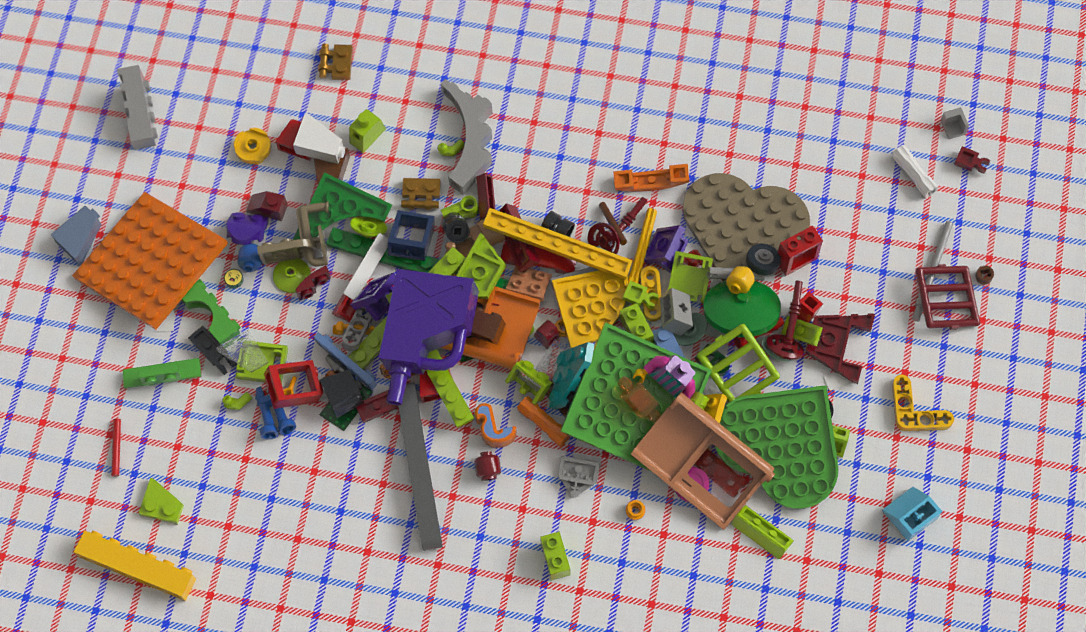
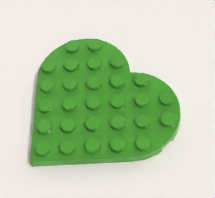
(793, 436)

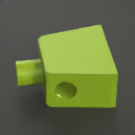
(367, 128)

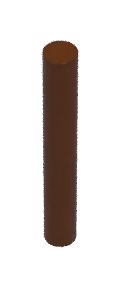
(610, 219)

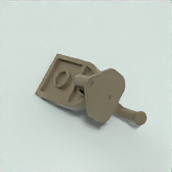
(300, 248)

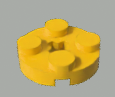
(251, 136)

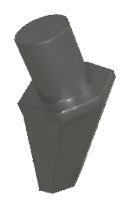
(335, 365)

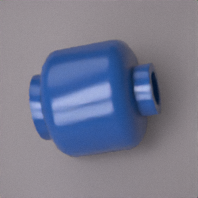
(248, 258)

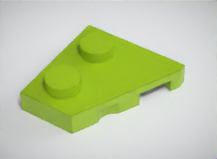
(160, 504)

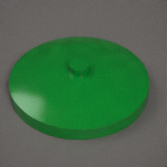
(756, 309)

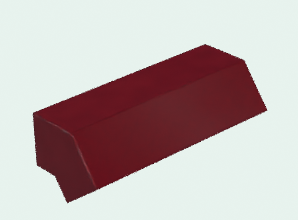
(485, 194)

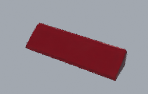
(522, 253)

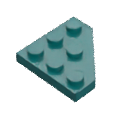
(567, 376)

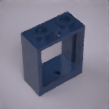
(417, 249)

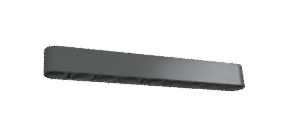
(419, 470)

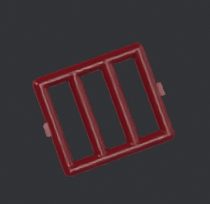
(966, 286)

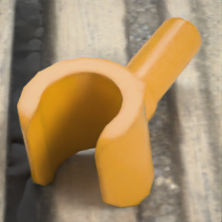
(287, 391)

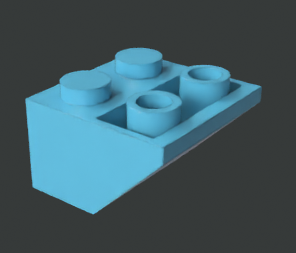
(912, 512)

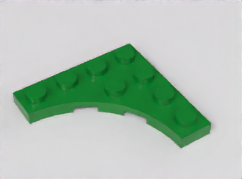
(343, 203)

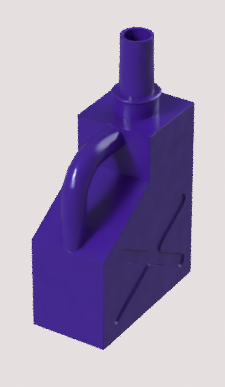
(422, 317)

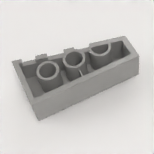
(137, 107)

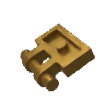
(341, 61)
(420, 188)

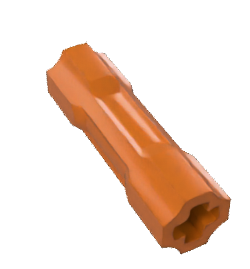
(543, 421)

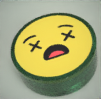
(233, 278)

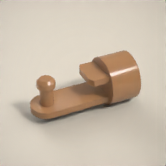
(464, 247)

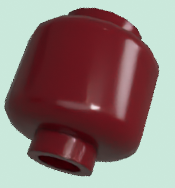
(487, 466)

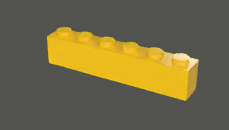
(134, 565)

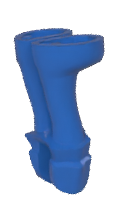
(269, 429)

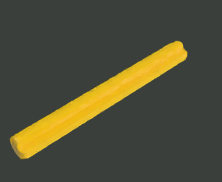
(642, 245)

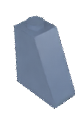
(78, 233)

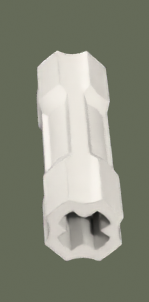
(906, 160)

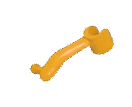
(338, 329)

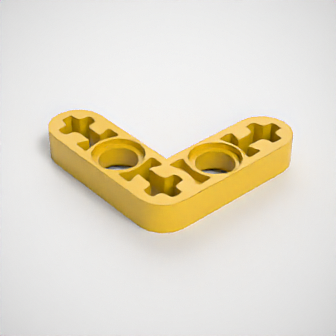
(909, 413)

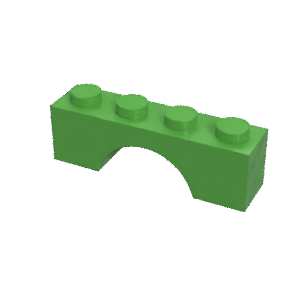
(222, 327)

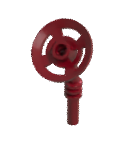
(611, 238)
(787, 340)

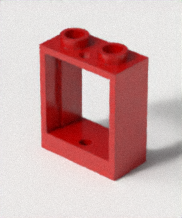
(799, 253)
(275, 388)

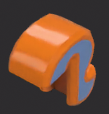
(489, 433)

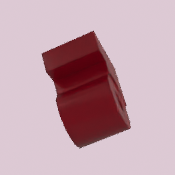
(547, 333)

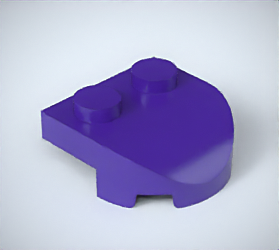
(246, 228)

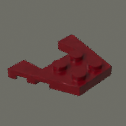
(834, 339)

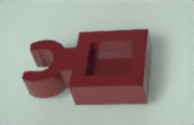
(968, 159)

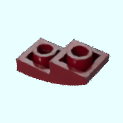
(307, 287)

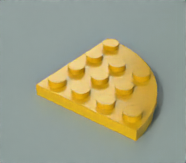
(588, 303)

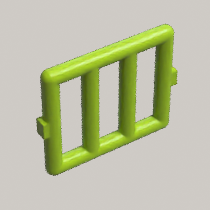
(752, 344)

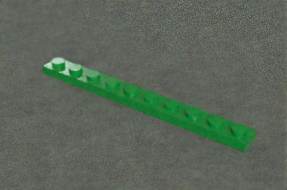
(360, 245)

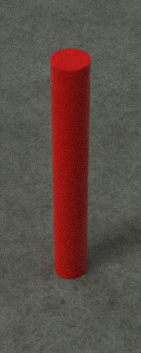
(116, 447)

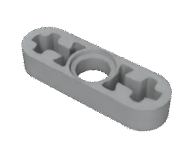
(359, 334)

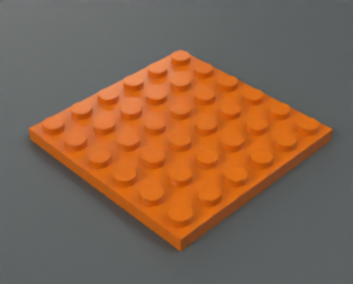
(150, 260)

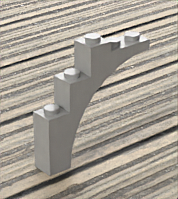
(475, 158)

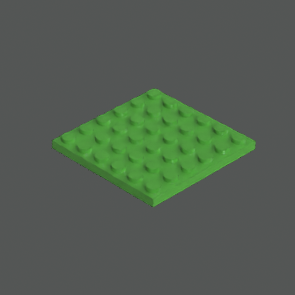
(599, 412)

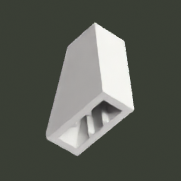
(318, 141)

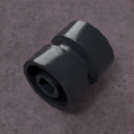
(563, 226)
(455, 227)

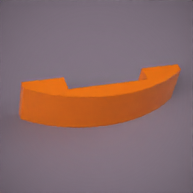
(651, 180)

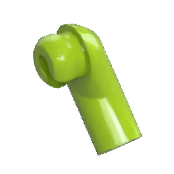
(445, 150)
(234, 403)

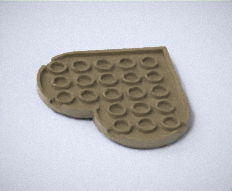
(733, 217)

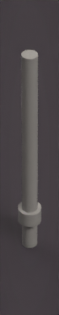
(936, 260)

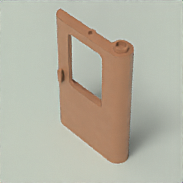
(677, 444)

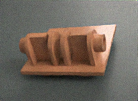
(529, 283)

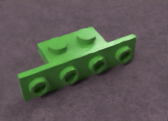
(161, 373)

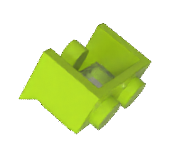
(530, 380)

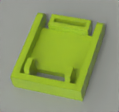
(689, 278)
(270, 352)

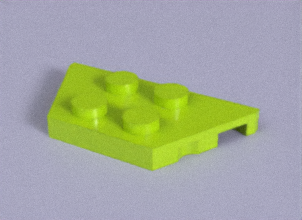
(483, 266)

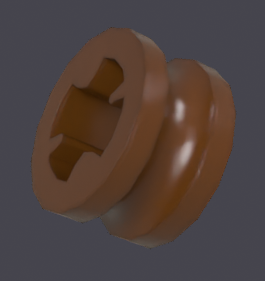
(984, 281)

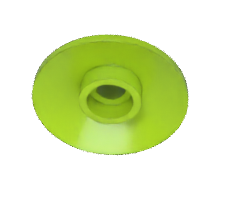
(368, 226)
(286, 282)

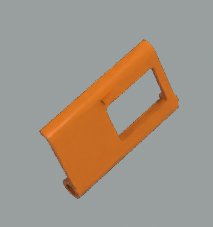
(518, 314)

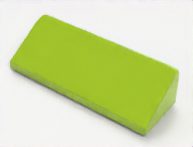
(762, 532)

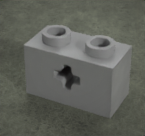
(676, 311)

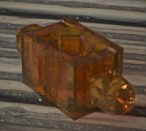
(639, 399)

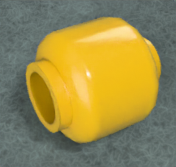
(740, 280)

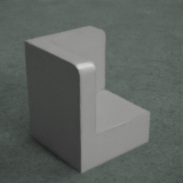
(954, 123)

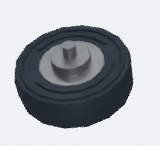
(763, 259)

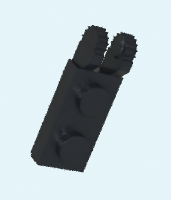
(207, 345)

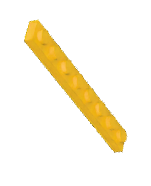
(557, 243)

